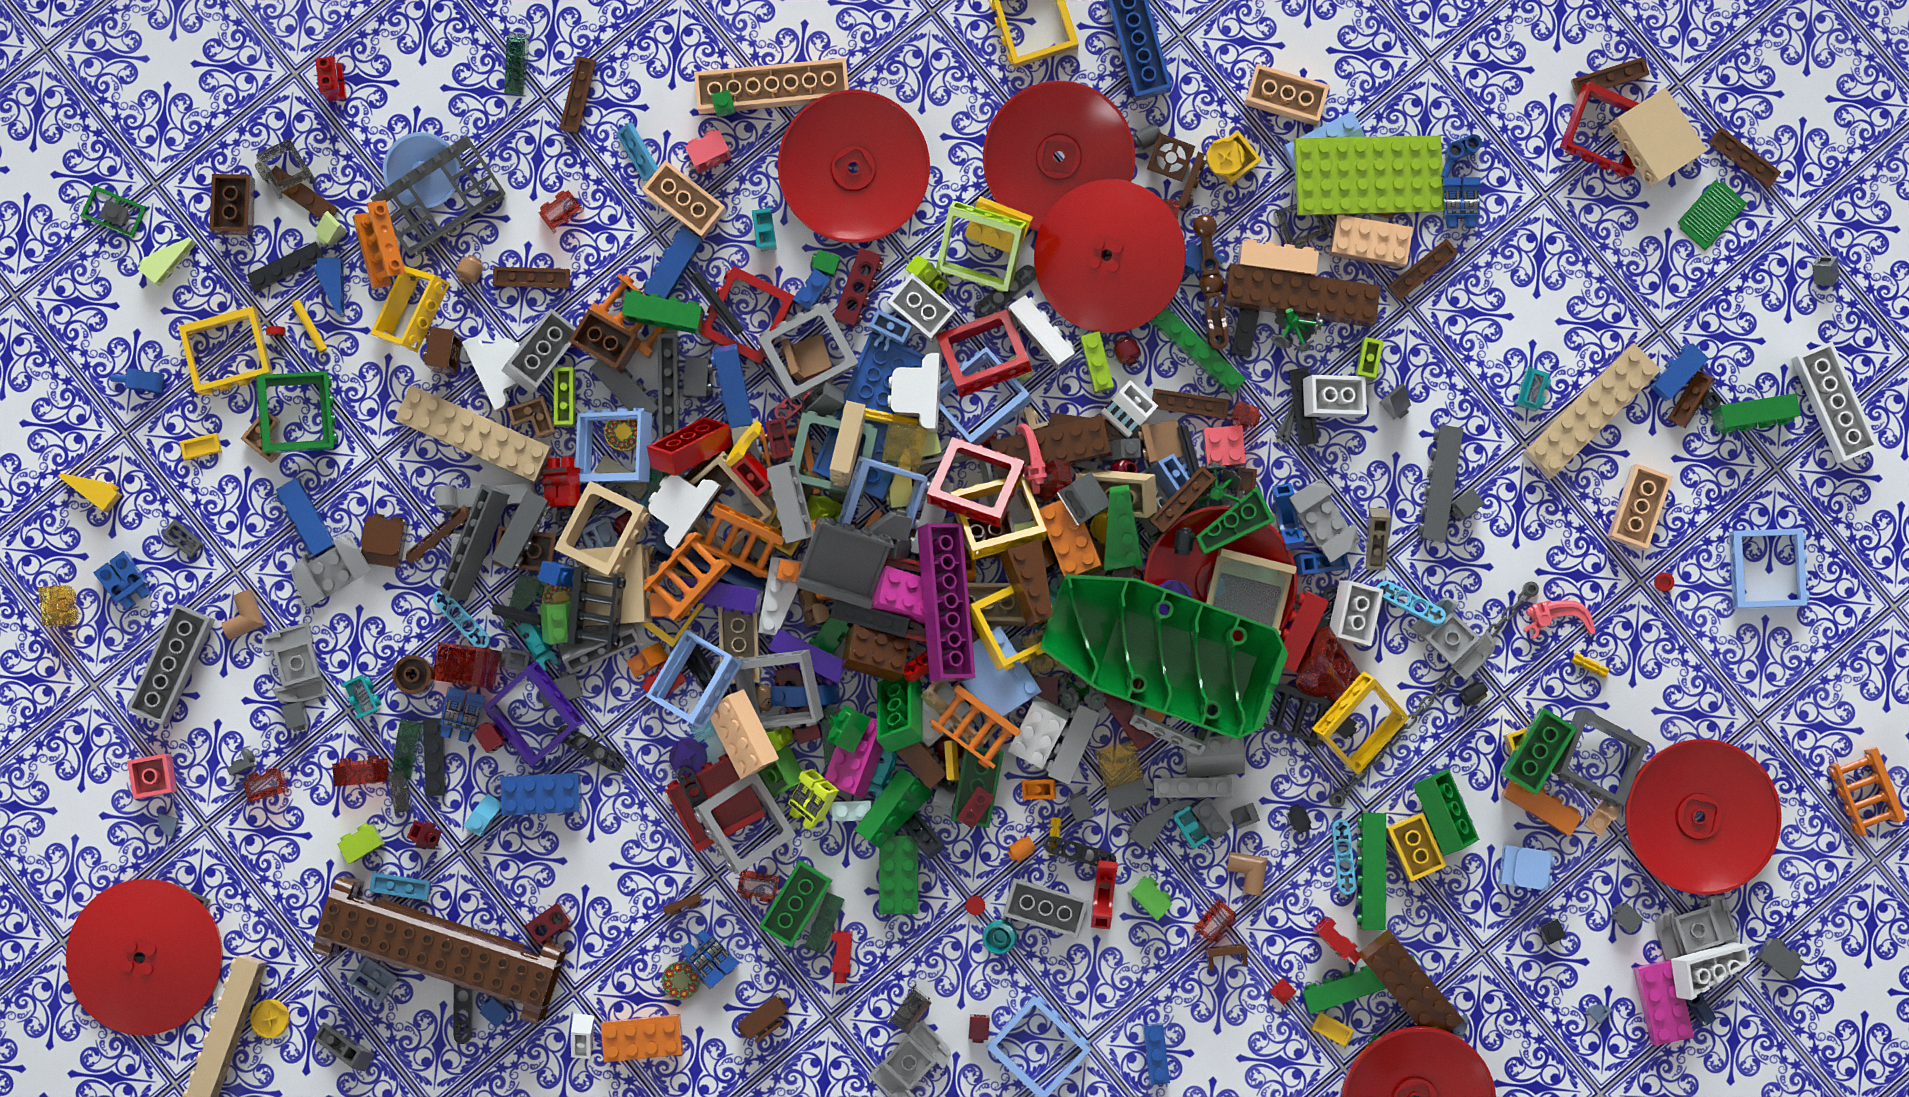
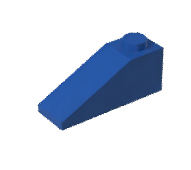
(331, 276)
(1318, 564)

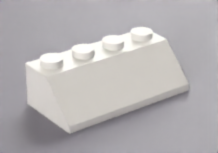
(1041, 332)

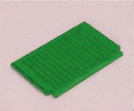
(1711, 214)

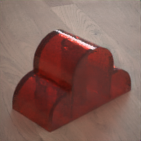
(466, 665)
(1326, 667)

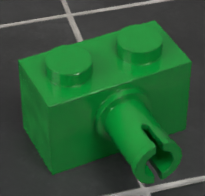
(847, 728)

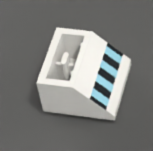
(1128, 409)

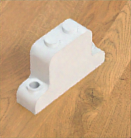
(488, 365)
(918, 392)
(681, 505)

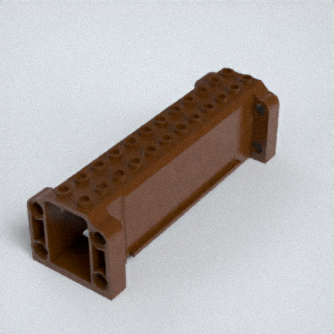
(438, 948)

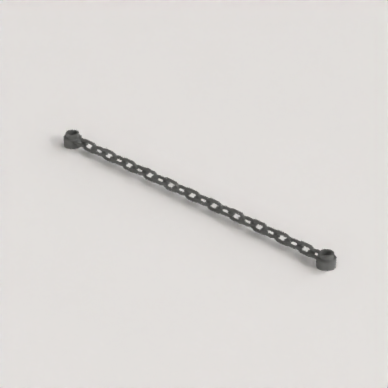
(1526, 592)

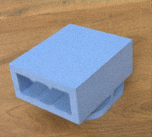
(1526, 867)

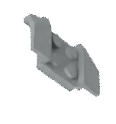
(1323, 520)
(329, 571)
(1456, 640)
(295, 664)
(1695, 929)
(910, 1061)

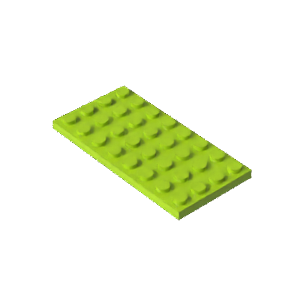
(1368, 175)

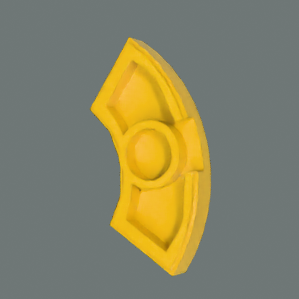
(743, 443)

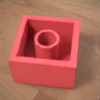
(708, 151)
(1224, 446)
(152, 776)

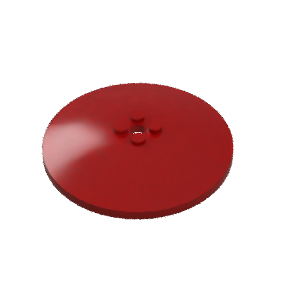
(1049, 120)
(862, 131)
(1144, 262)
(1197, 570)
(1738, 812)
(179, 950)
(1418, 1063)

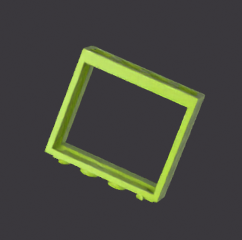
(990, 219)

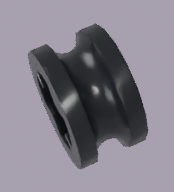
(1717, 401)

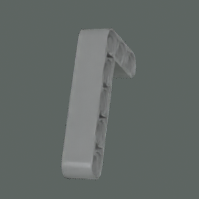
(450, 498)

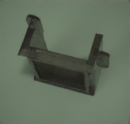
(266, 173)
(1299, 242)
(910, 1010)

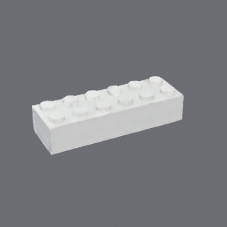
(1834, 402)

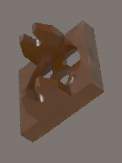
(1176, 175)
(1224, 950)

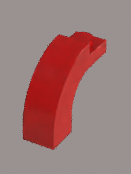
(1103, 894)

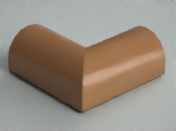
(535, 411)
(253, 439)
(812, 611)
(249, 618)
(1253, 868)

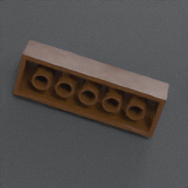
(1067, 442)
(1409, 983)

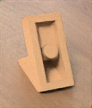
(1602, 817)

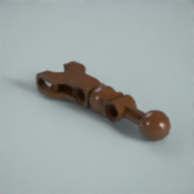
(1211, 284)

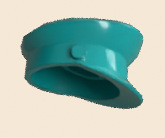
(999, 937)

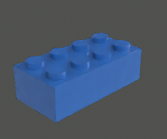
(733, 386)
(541, 794)

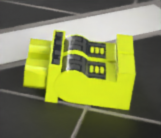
(812, 798)

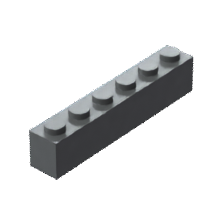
(668, 384)
(1441, 483)
(474, 542)

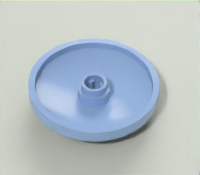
(411, 152)

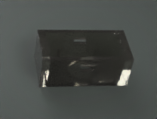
(399, 791)

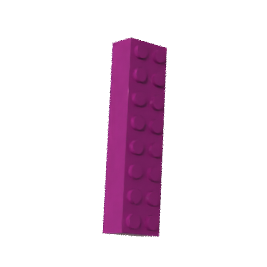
(946, 602)

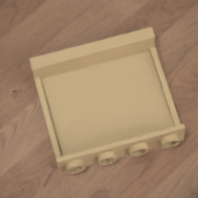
(1657, 137)
(635, 599)

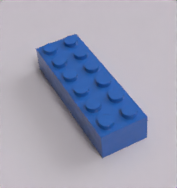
(1139, 48)

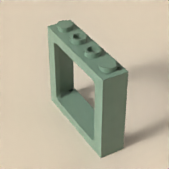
(830, 421)

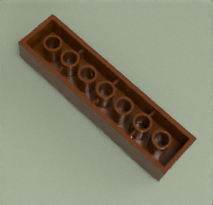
(1306, 294)

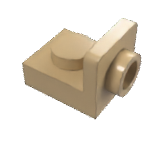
(1031, 419)

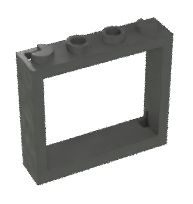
(1639, 747)

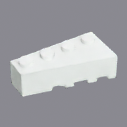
(777, 601)
(1702, 969)

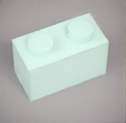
(850, 810)

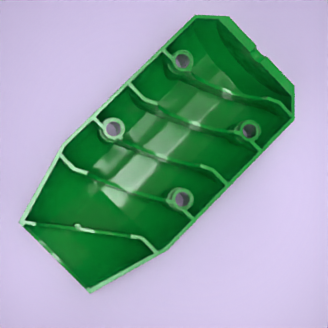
(1184, 659)

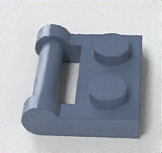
(603, 532)
(376, 975)

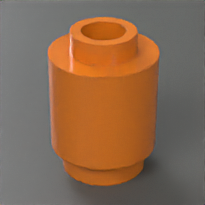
(1021, 849)

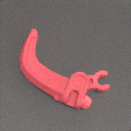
(1036, 471)
(1544, 612)

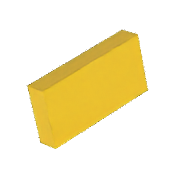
(200, 446)
(951, 759)
(1332, 1029)

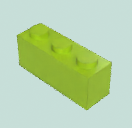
(1096, 362)
(564, 397)

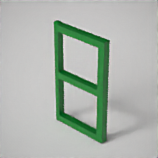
(118, 200)

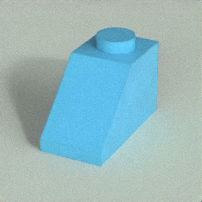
(483, 815)

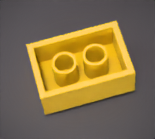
(992, 236)
(1415, 846)

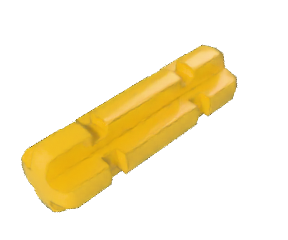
(1590, 665)
(1054, 831)

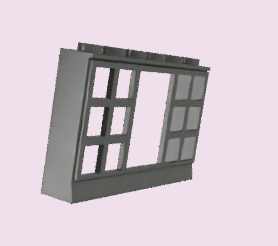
(424, 170)

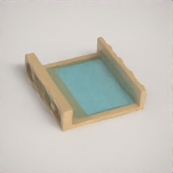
(1250, 586)

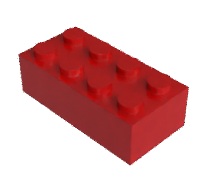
(689, 446)
(1302, 627)

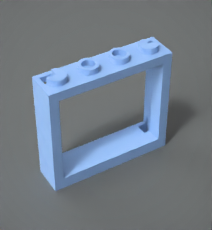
(1000, 417)
(584, 445)
(857, 482)
(1737, 569)
(714, 690)
(1015, 1069)

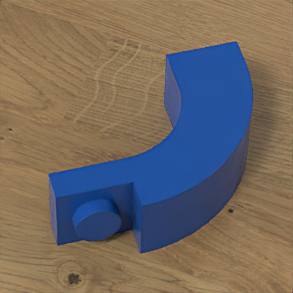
(1286, 516)
(796, 695)

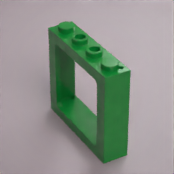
(326, 402)

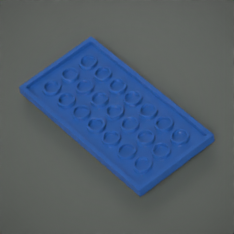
(870, 387)

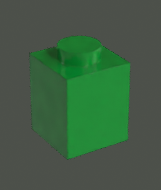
(723, 103)
(825, 263)

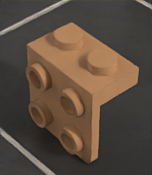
(806, 357)
(1160, 441)

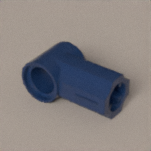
(1701, 1010)

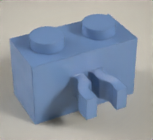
(889, 328)
(1171, 474)

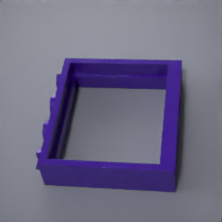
(556, 699)

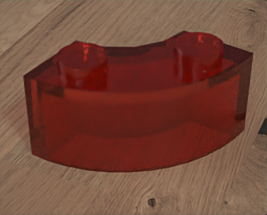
(360, 772)

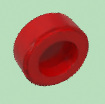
(275, 331)
(1664, 582)
(975, 905)

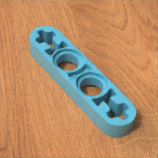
(1412, 601)
(459, 621)
(1346, 856)

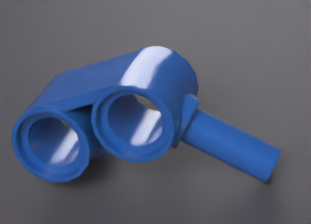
(1464, 150)
(140, 380)

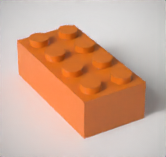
(1070, 541)
(642, 1038)

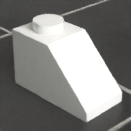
(582, 1036)

